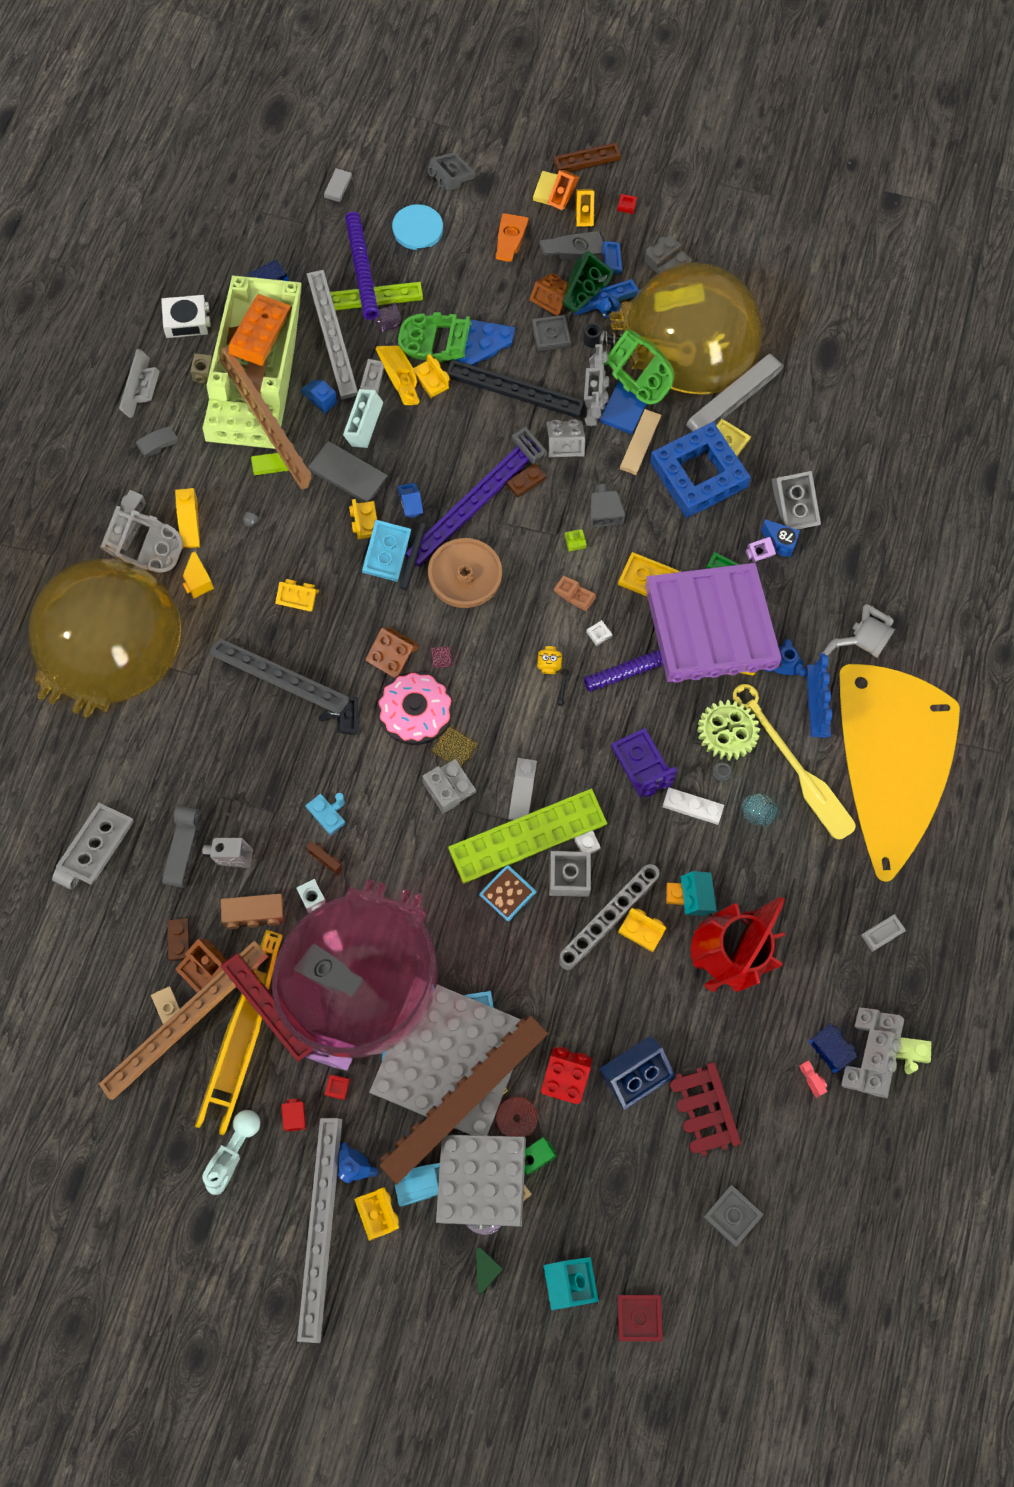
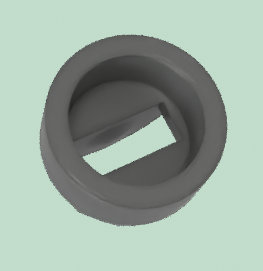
(250, 519)

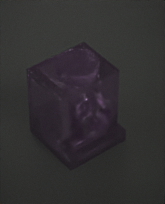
(388, 318)

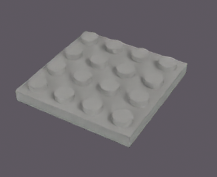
(481, 1180)

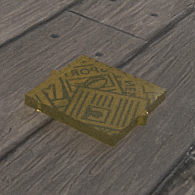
(454, 746)

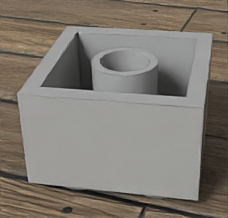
(570, 874)

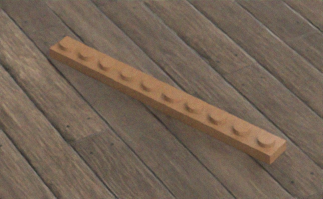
(266, 419)
(176, 1026)

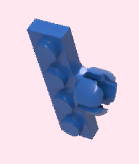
(609, 298)

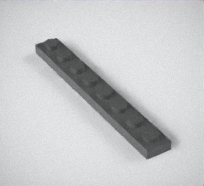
(279, 676)

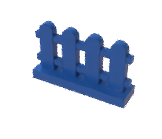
(819, 698)

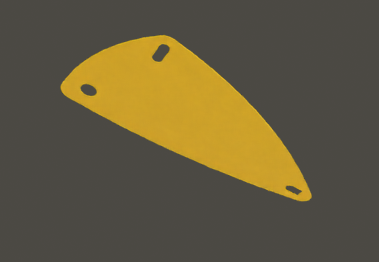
(895, 757)

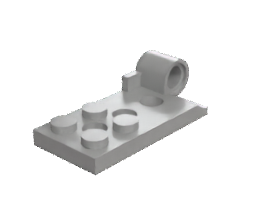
(69, 869)

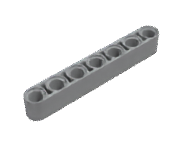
(736, 393)
(605, 925)

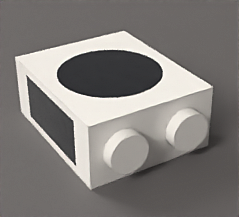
(185, 316)

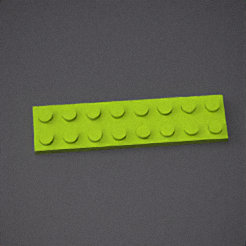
(527, 836)

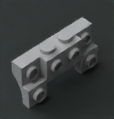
(595, 386)
(879, 1055)

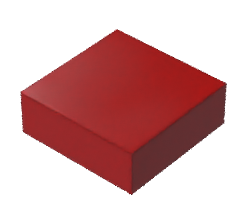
(627, 204)
(337, 1087)

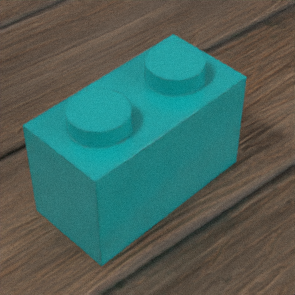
(698, 893)

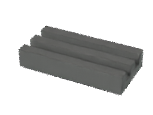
(537, 456)

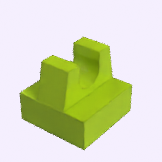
(575, 540)

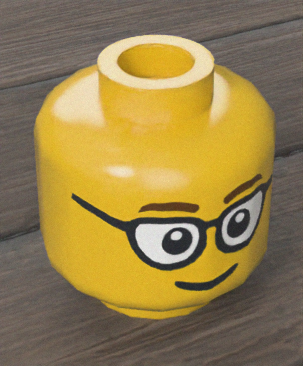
(549, 660)

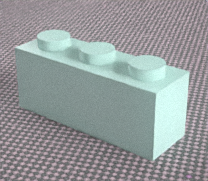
(363, 418)

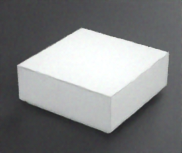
(599, 633)

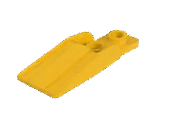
(400, 372)

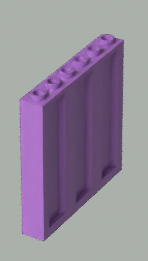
(712, 622)

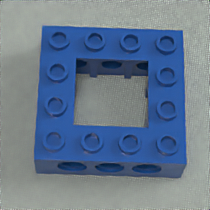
(692, 499)

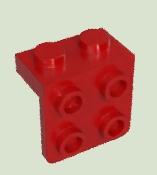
(566, 1075)

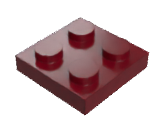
(639, 1318)

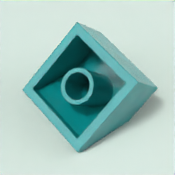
(570, 1283)

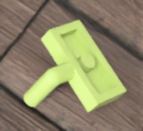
(914, 1050)

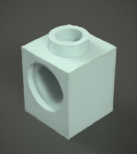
(311, 888)

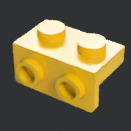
(377, 1213)

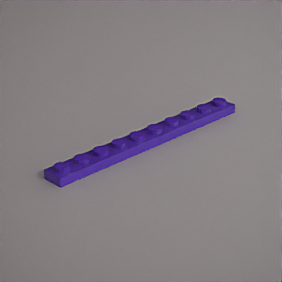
(471, 503)

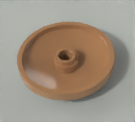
(465, 573)

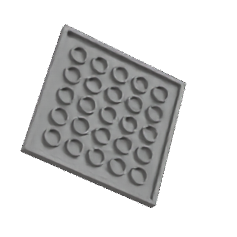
(440, 1053)

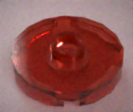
(519, 1107)

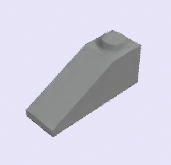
(522, 788)

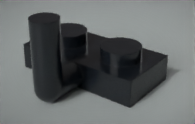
(347, 719)

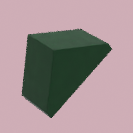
(486, 1270)

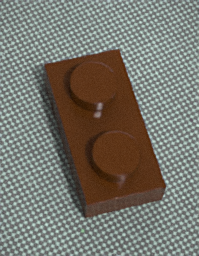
(526, 480)
(319, 853)
(178, 939)

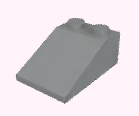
(797, 500)

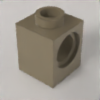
(199, 363)

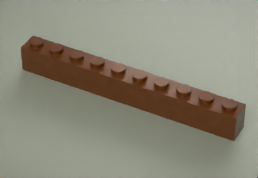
(462, 1100)

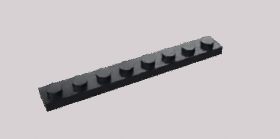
(515, 388)

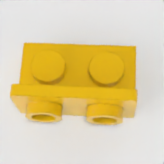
(432, 377)
(364, 518)
(296, 596)
(642, 929)

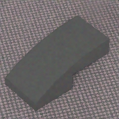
(153, 442)

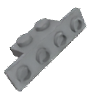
(140, 383)

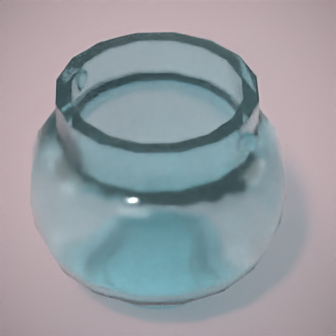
(759, 809)

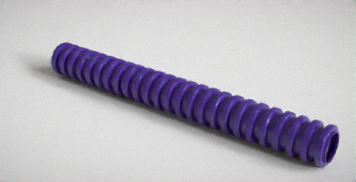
(361, 265)
(623, 671)

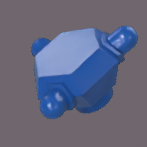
(790, 661)
(353, 1165)

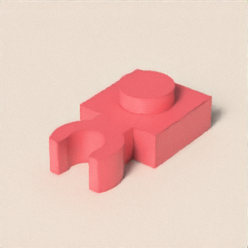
(815, 1082)

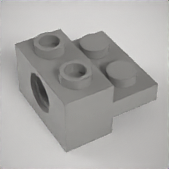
(448, 785)

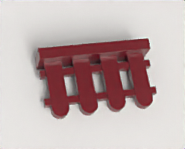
(714, 1118)

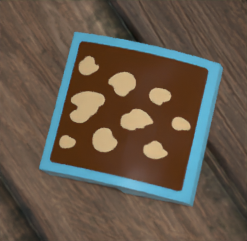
(508, 893)

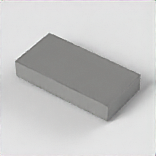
(338, 185)
(883, 933)

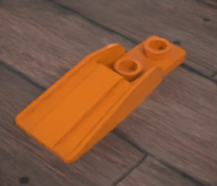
(510, 236)

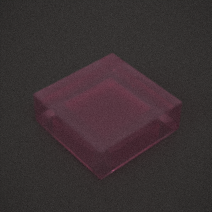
(441, 657)

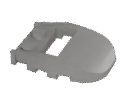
(159, 548)

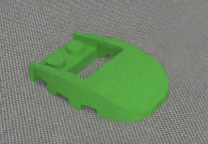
(419, 334)
(654, 380)

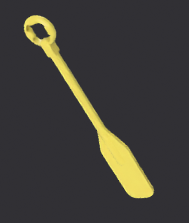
(814, 790)

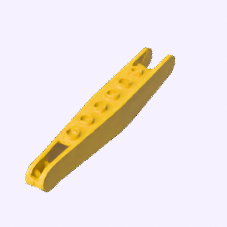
(238, 1043)

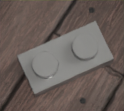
(372, 375)

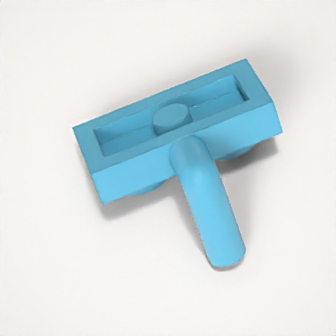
(326, 813)

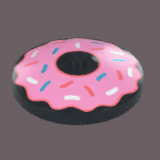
(415, 708)

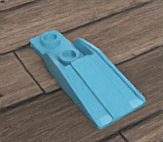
(418, 1184)

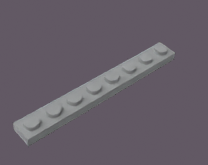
(332, 334)

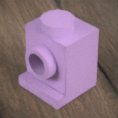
(766, 547)

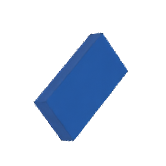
(612, 256)

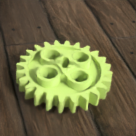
(723, 715)

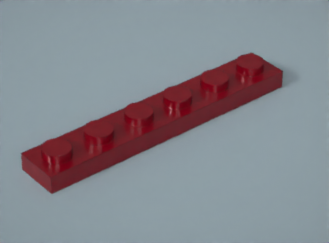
(263, 1003)

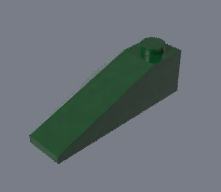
(585, 281)

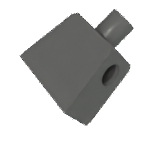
(605, 508)

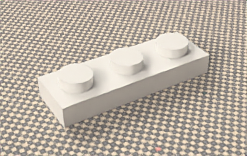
(693, 806)

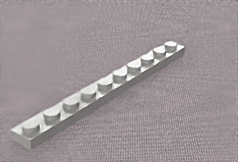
(319, 1231)

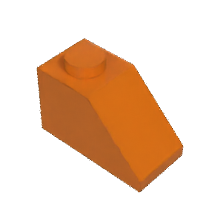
(563, 189)

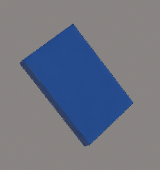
(623, 410)

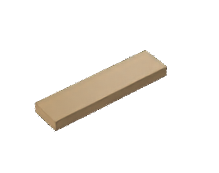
(640, 442)

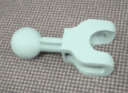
(225, 1160)

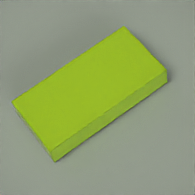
(268, 464)

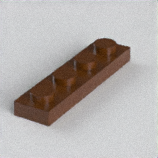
(587, 157)

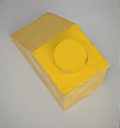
(584, 207)
(196, 577)

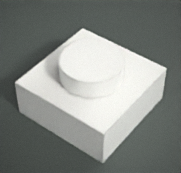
(587, 842)

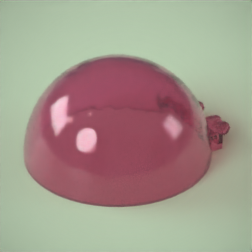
(383, 946)

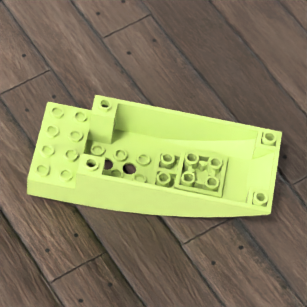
(227, 414)

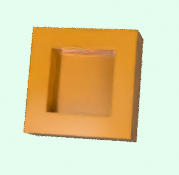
(674, 894)

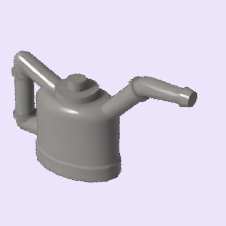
(869, 634)

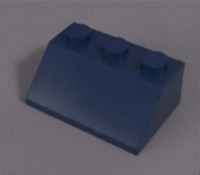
(637, 1072)

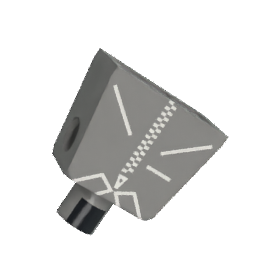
(229, 852)

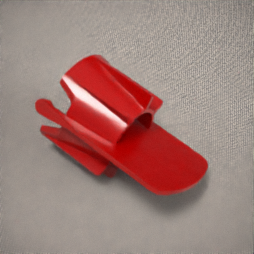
(709, 952)

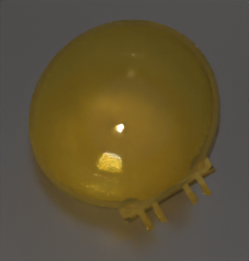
(699, 322)
(102, 633)

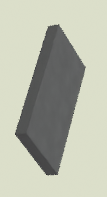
(348, 472)

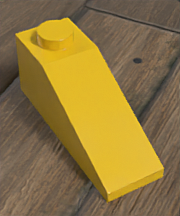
(188, 517)

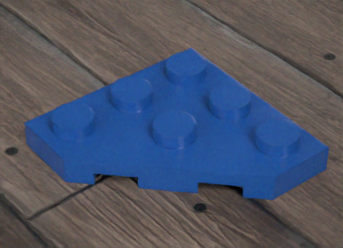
(485, 341)

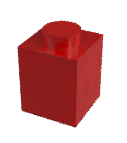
(293, 1115)

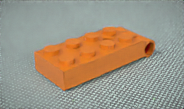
(259, 329)

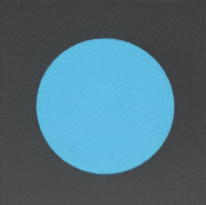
(417, 227)

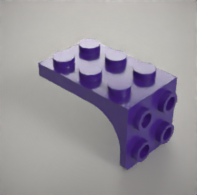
(643, 763)

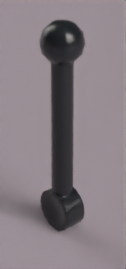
(565, 673)

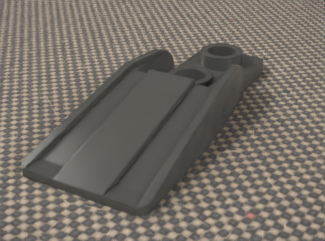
(573, 246)
(328, 971)

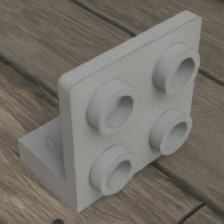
(566, 438)

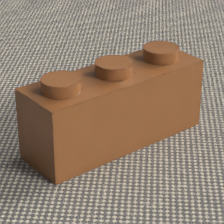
(252, 911)

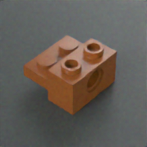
(201, 964)

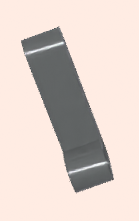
(183, 844)

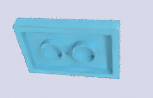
(386, 550)

